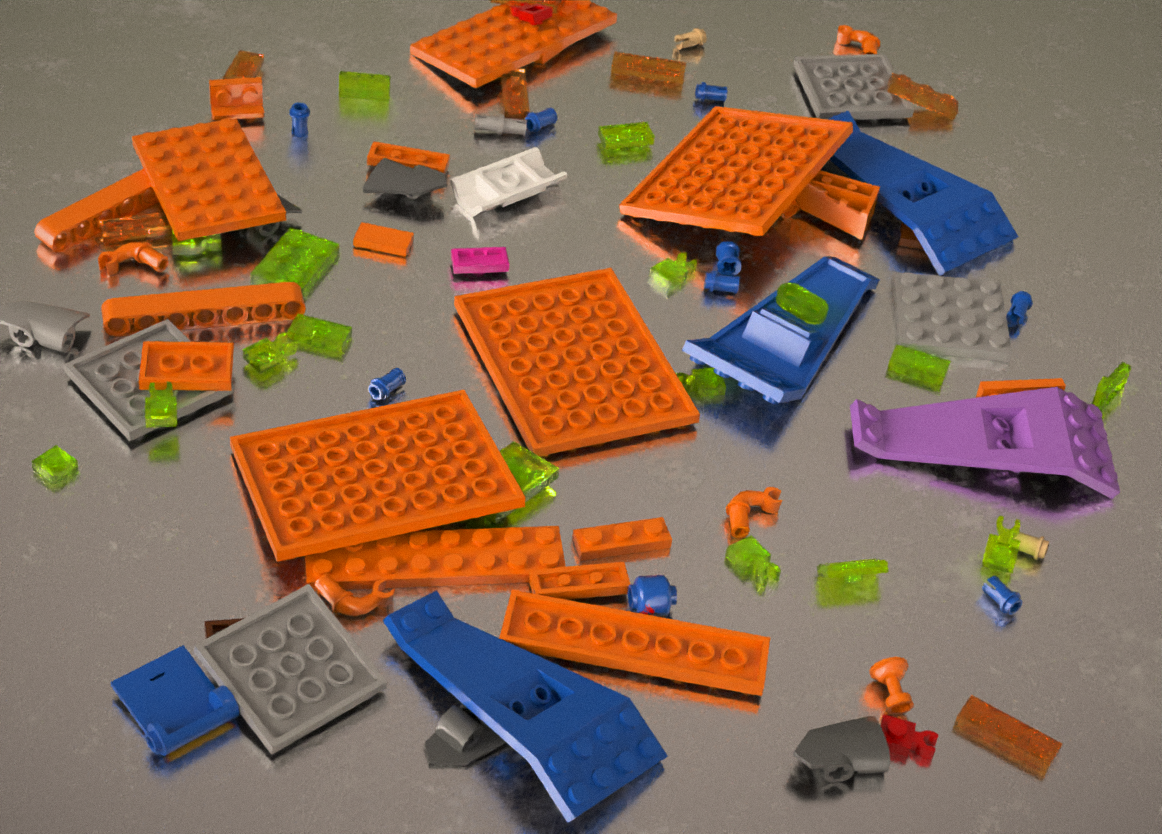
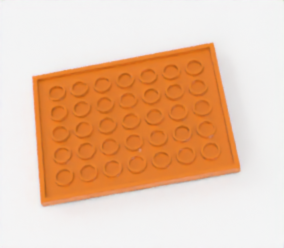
(737, 170)
(574, 361)
(374, 474)

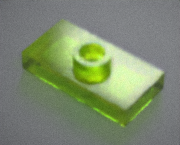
(364, 86)
(319, 332)
(919, 364)
(1111, 386)
(852, 570)

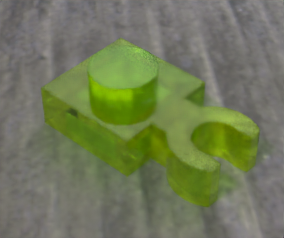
(194, 245)
(670, 272)
(267, 354)
(703, 382)
(161, 407)
(1002, 549)
(750, 557)

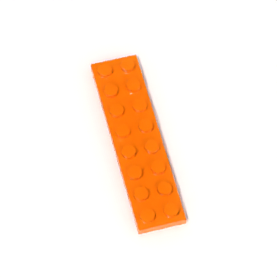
(441, 558)
(636, 642)

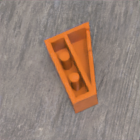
(840, 202)

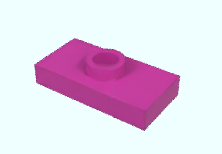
(480, 260)

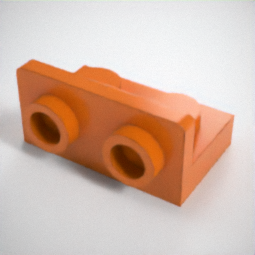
(236, 98)

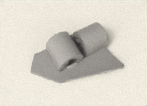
(47, 324)

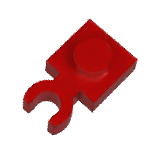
(533, 14)
(902, 737)

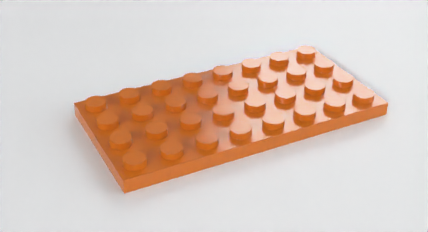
(498, 42)

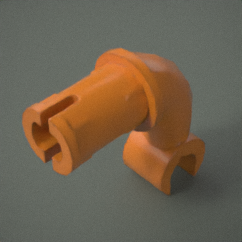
(869, 42)
(133, 250)
(740, 507)
(349, 605)

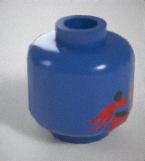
(652, 595)

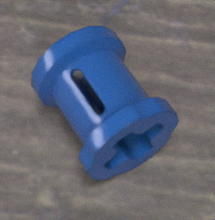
(728, 255)

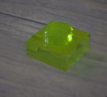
(54, 465)

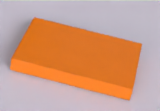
(187, 365)

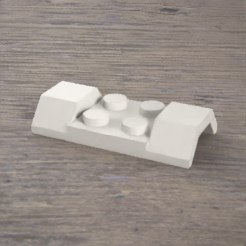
(504, 182)

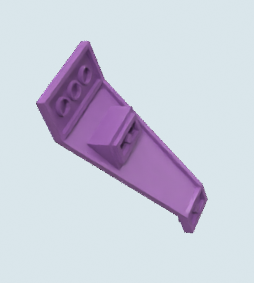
(1010, 431)

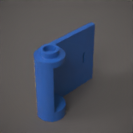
(174, 701)

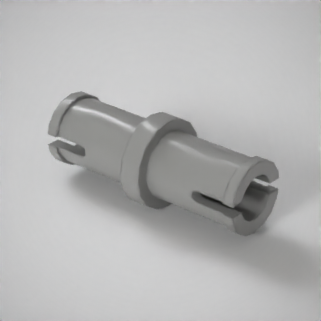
(500, 124)

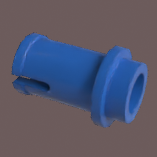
(710, 92)
(299, 114)
(536, 121)
(721, 282)
(1020, 304)
(381, 387)
(1008, 601)

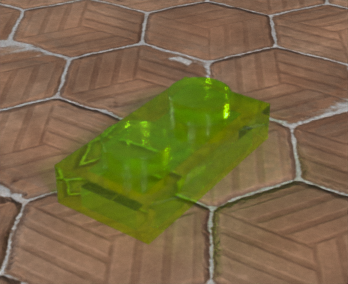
(626, 135)

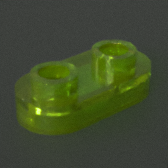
(802, 303)

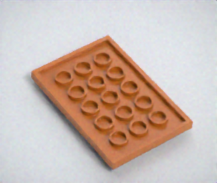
(208, 179)

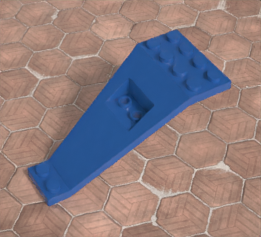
(944, 211)
(777, 350)
(575, 736)

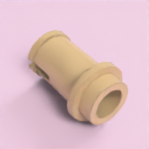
(693, 38)
(1032, 545)

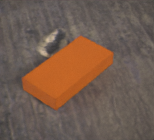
(383, 239)

